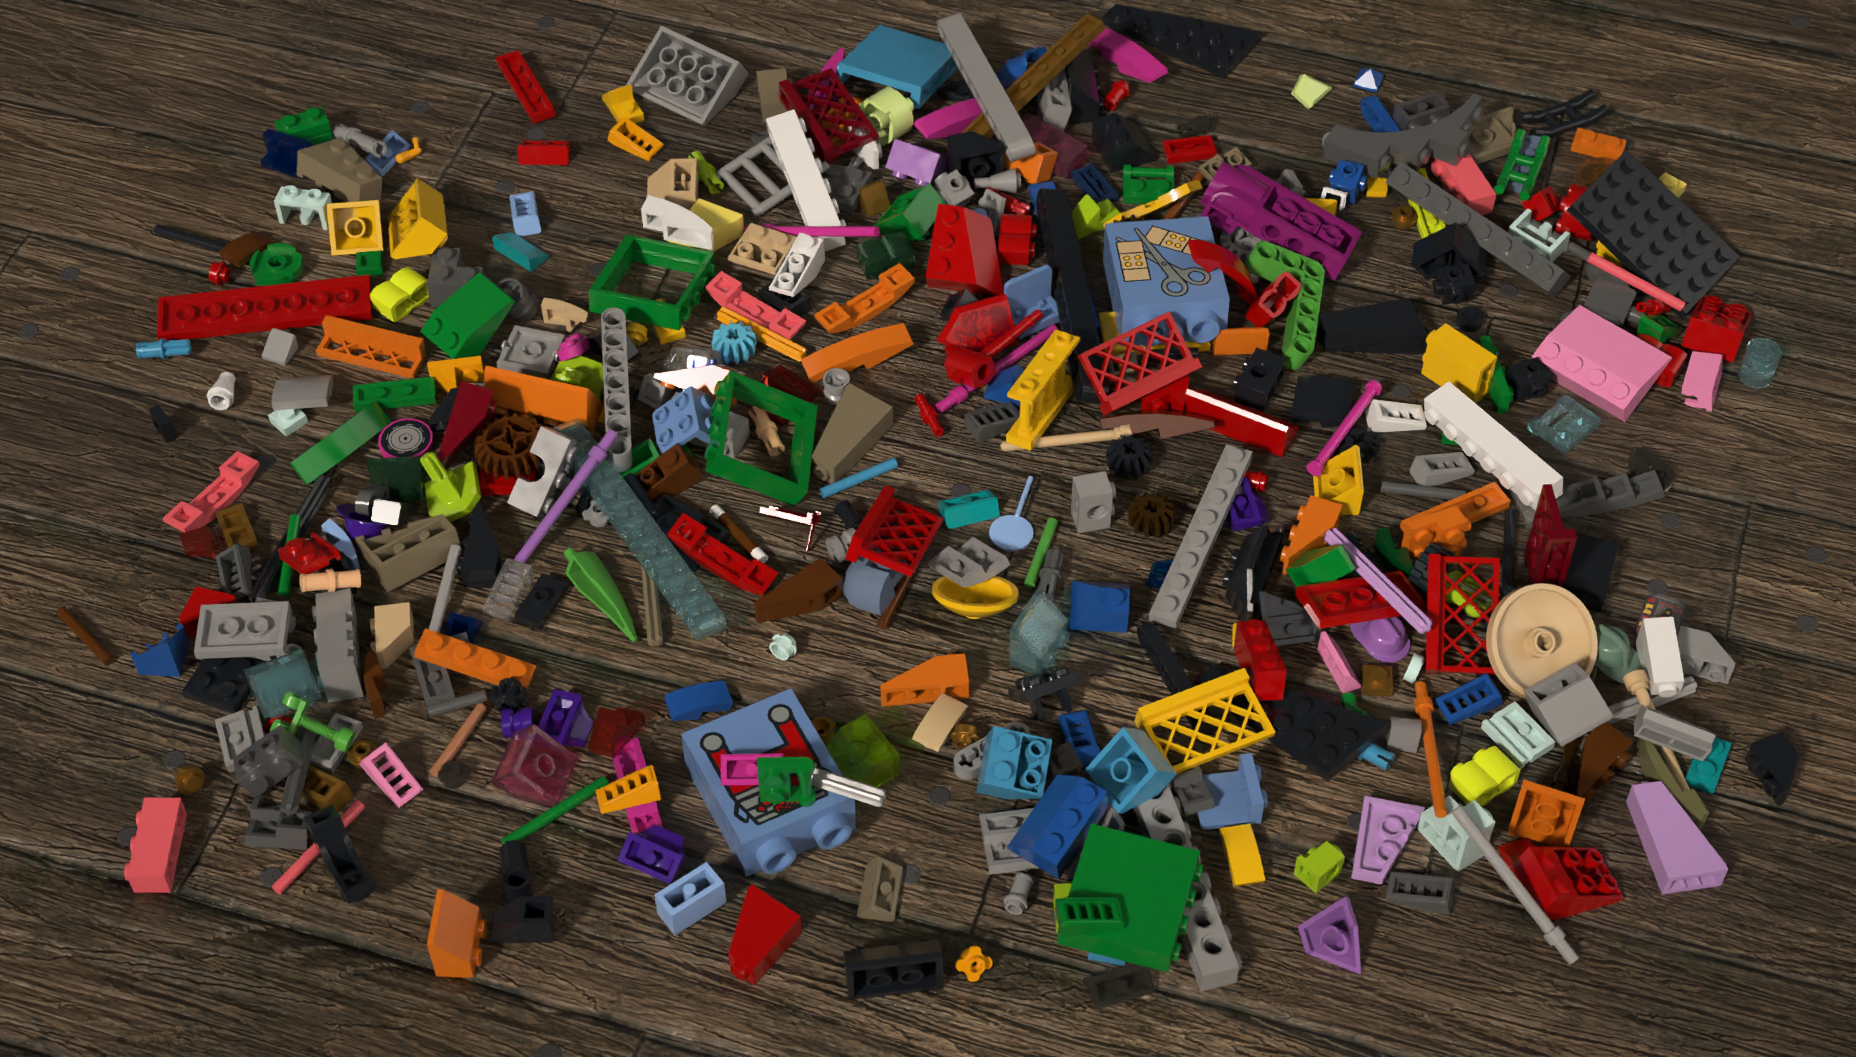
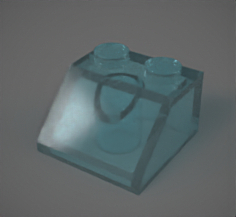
(1037, 635)

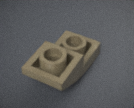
(1232, 157)

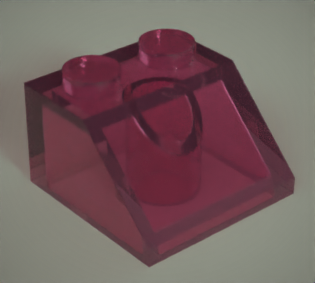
(534, 767)

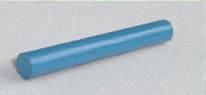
(858, 478)

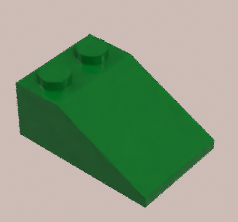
(468, 318)

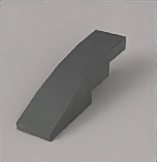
(1608, 495)

